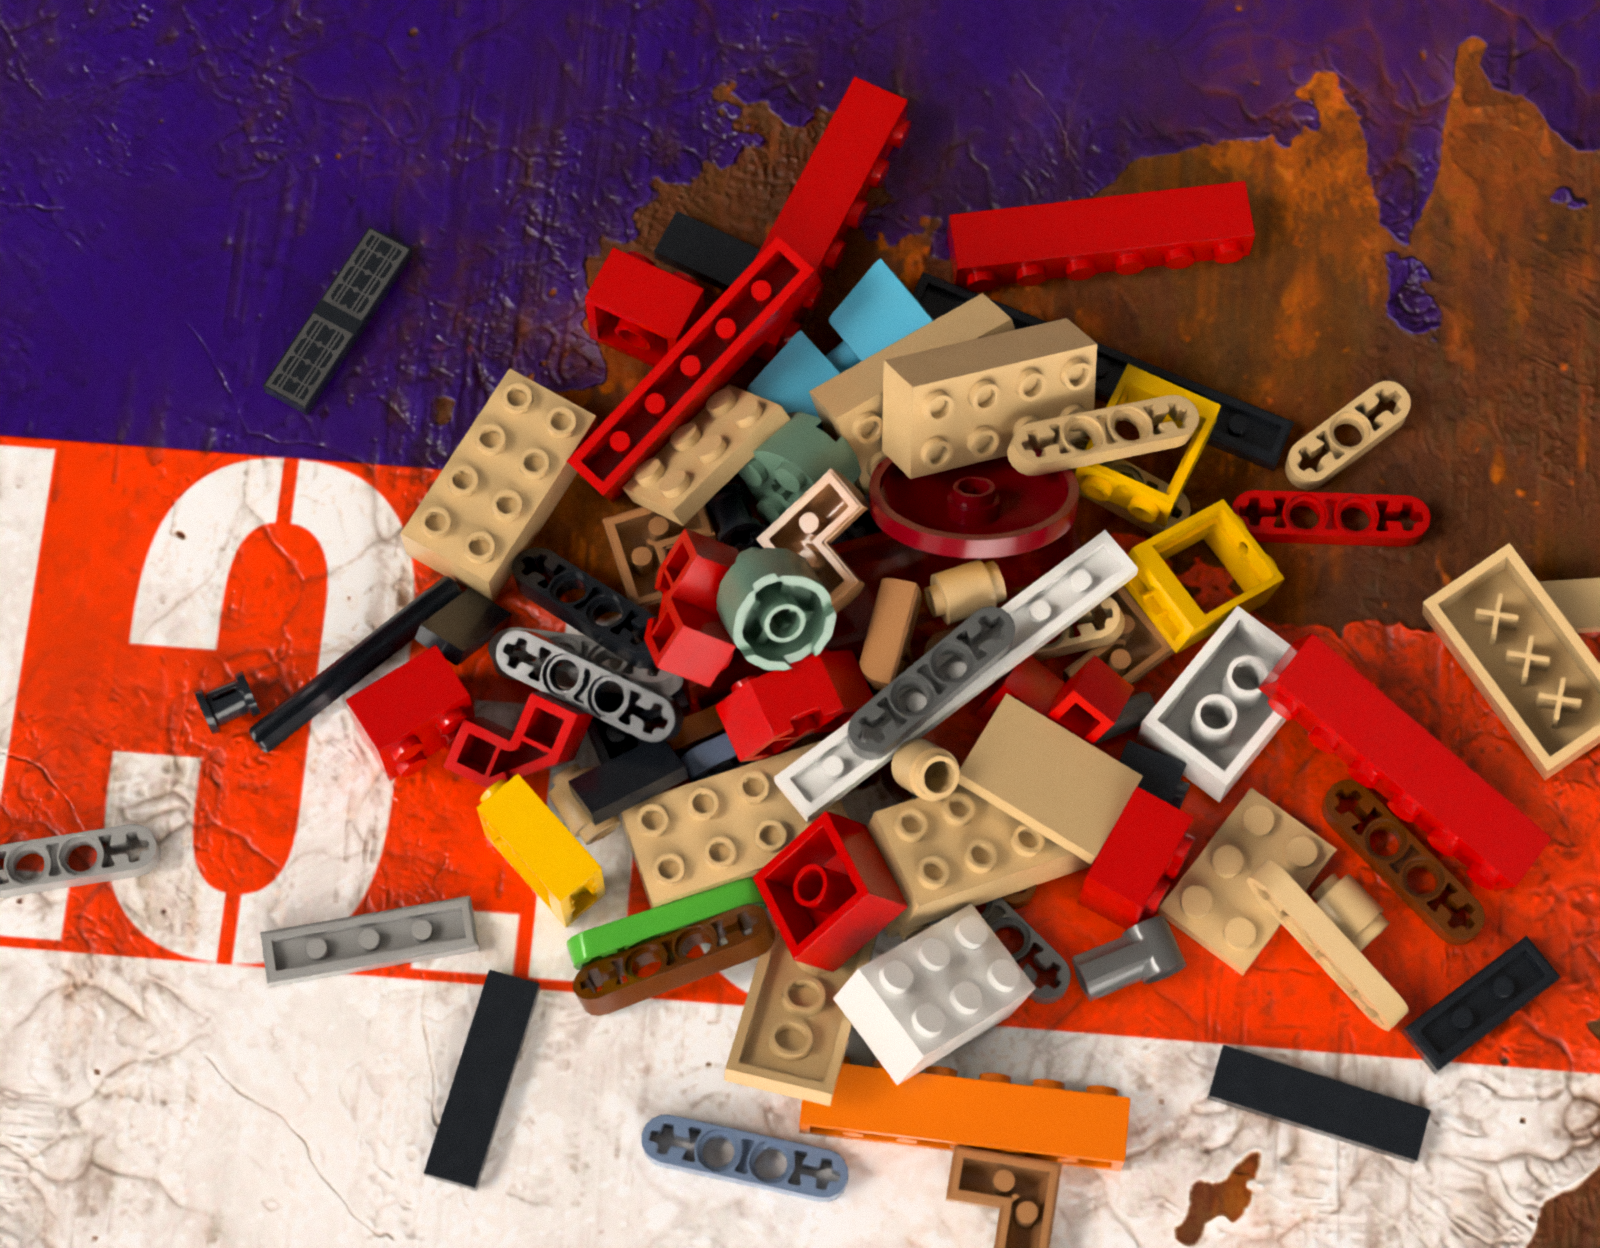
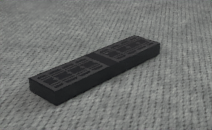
(338, 321)

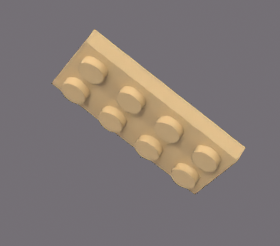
(791, 1026)

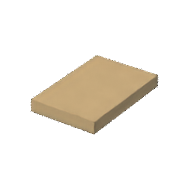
(1048, 778)

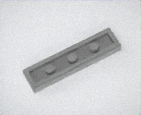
(369, 941)

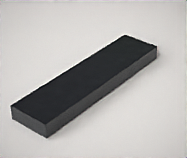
(482, 1080)
(1319, 1104)

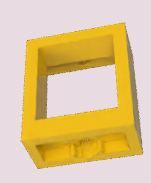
(1141, 500)
(1167, 600)
(540, 849)

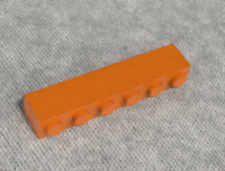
(981, 1114)

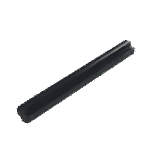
(351, 666)

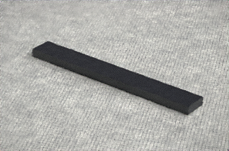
(1239, 427)

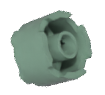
(793, 463)
(775, 607)

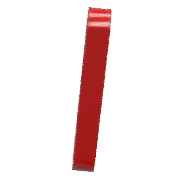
(1328, 511)

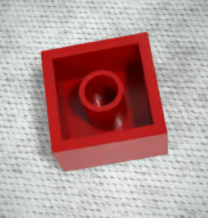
(641, 306)
(411, 713)
(1131, 867)
(830, 891)

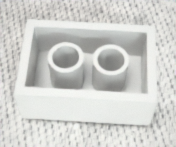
(1214, 709)
(933, 993)

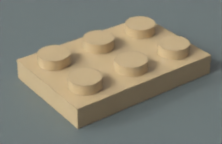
(705, 453)
(1213, 896)

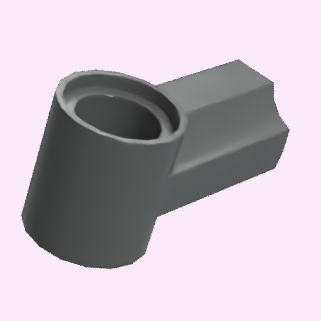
(1142, 954)

